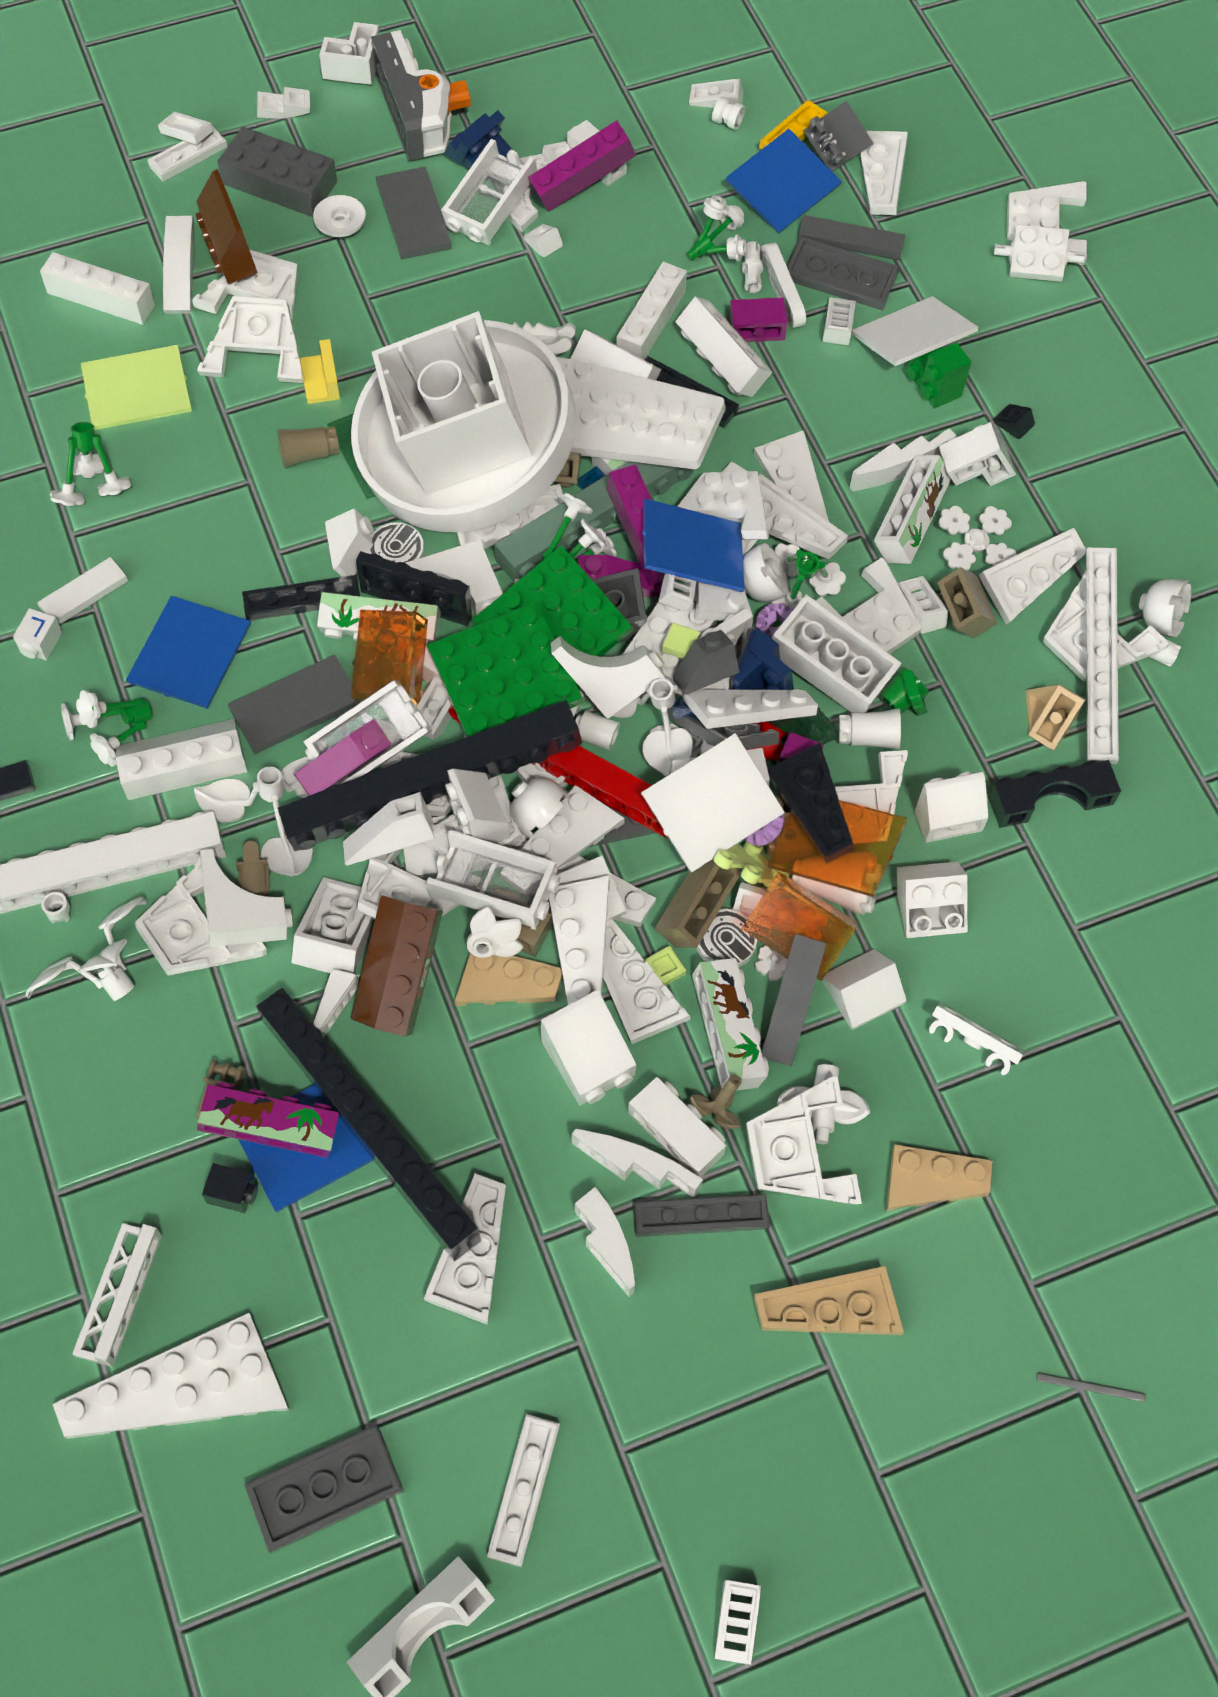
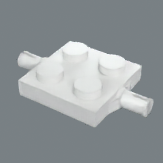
(1039, 253)

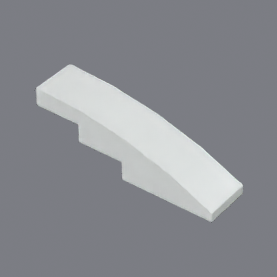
(178, 264)
(894, 462)
(624, 1157)

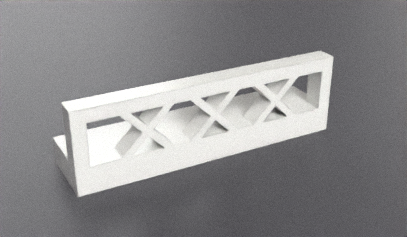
(125, 1296)

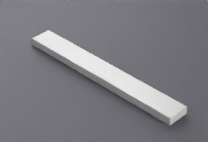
(1102, 655)

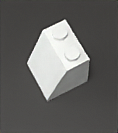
(588, 1048)

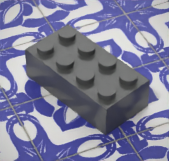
(277, 171)

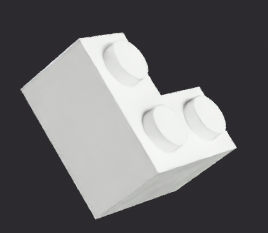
(351, 58)
(977, 454)

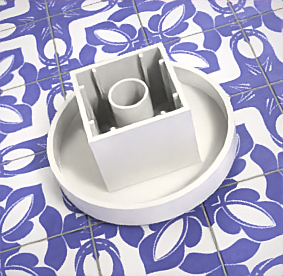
(463, 424)

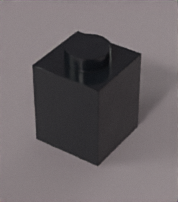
(230, 1188)

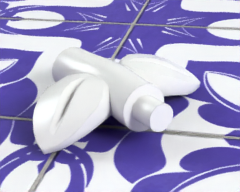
(823, 1120)

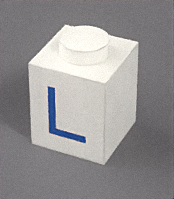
(37, 634)

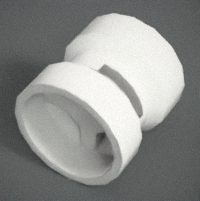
(728, 113)

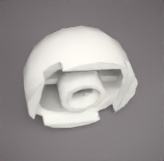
(762, 575)
(1165, 605)
(536, 804)

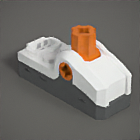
(416, 98)

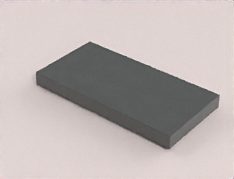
(413, 212)
(842, 273)
(293, 704)
(323, 1488)

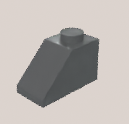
(706, 662)

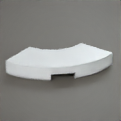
(523, 212)

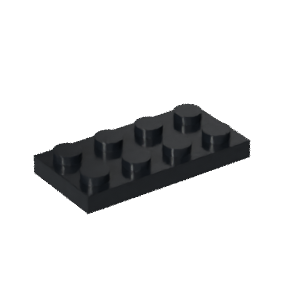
(404, 583)

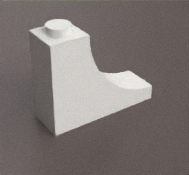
(468, 565)
(610, 680)
(236, 914)

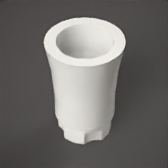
(871, 729)

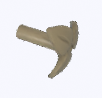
(719, 1101)

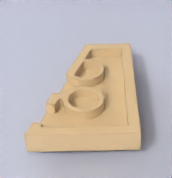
(507, 980)
(935, 1176)

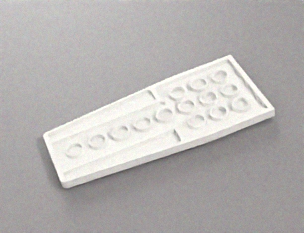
(640, 417)

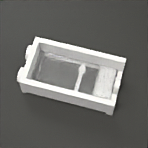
(487, 194)
(393, 713)
(495, 876)

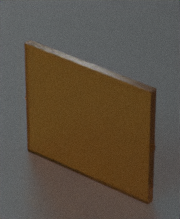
(859, 871)

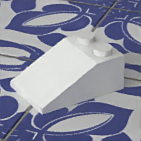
(332, 929)

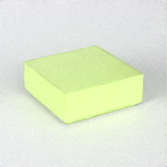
(679, 640)
(666, 965)

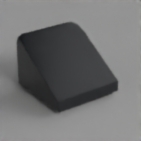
(1015, 420)

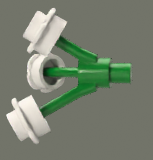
(732, 218)

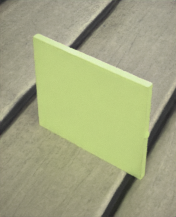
(135, 387)

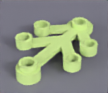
(754, 867)

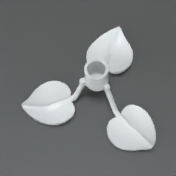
(665, 746)
(231, 795)
(112, 973)

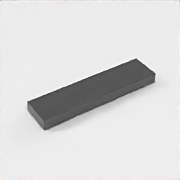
(853, 237)
(793, 999)
(701, 1215)

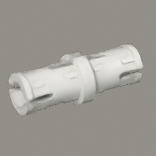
(752, 267)

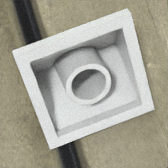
(865, 988)

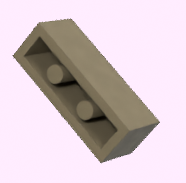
(696, 904)

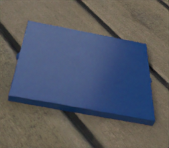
(783, 180)
(693, 545)
(188, 652)
(294, 1175)

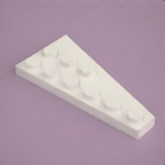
(195, 1382)

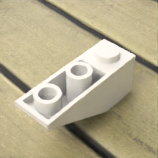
(392, 828)

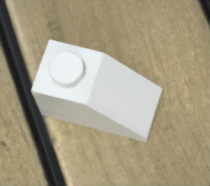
(346, 538)

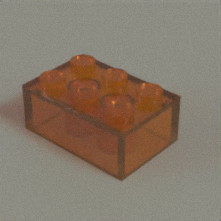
(388, 650)
(792, 909)

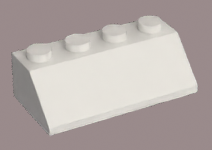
(180, 759)

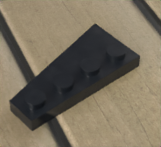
(812, 798)

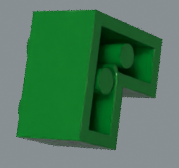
(940, 374)

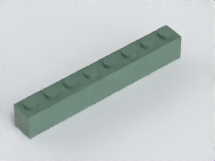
(524, 548)

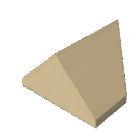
(1051, 713)

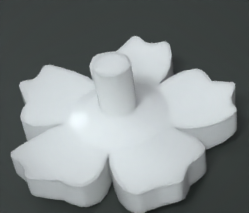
(771, 962)

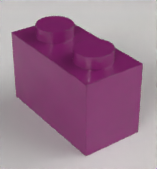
(759, 319)

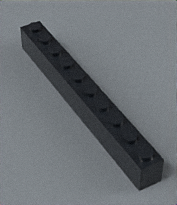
(491, 752)
(369, 1125)

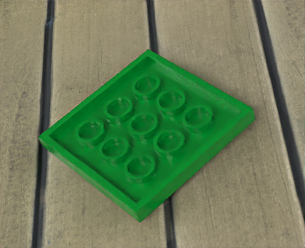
(568, 602)
(502, 670)

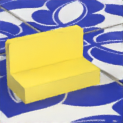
(320, 375)

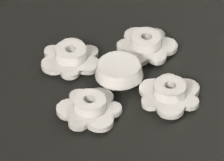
(975, 539)

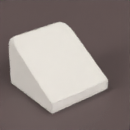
(544, 239)

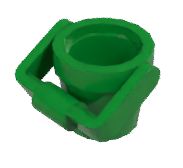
(905, 691)

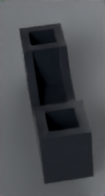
(1090, 785)

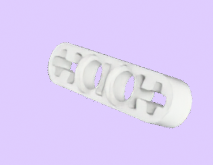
(783, 284)

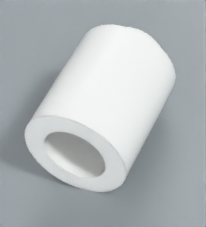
(597, 730)

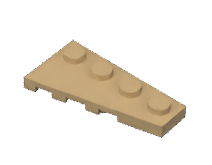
(839, 1304)

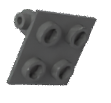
(838, 136)

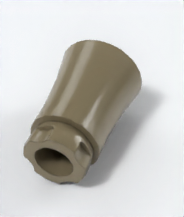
(306, 444)

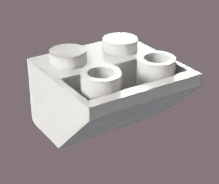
(476, 806)
(952, 807)
(932, 899)

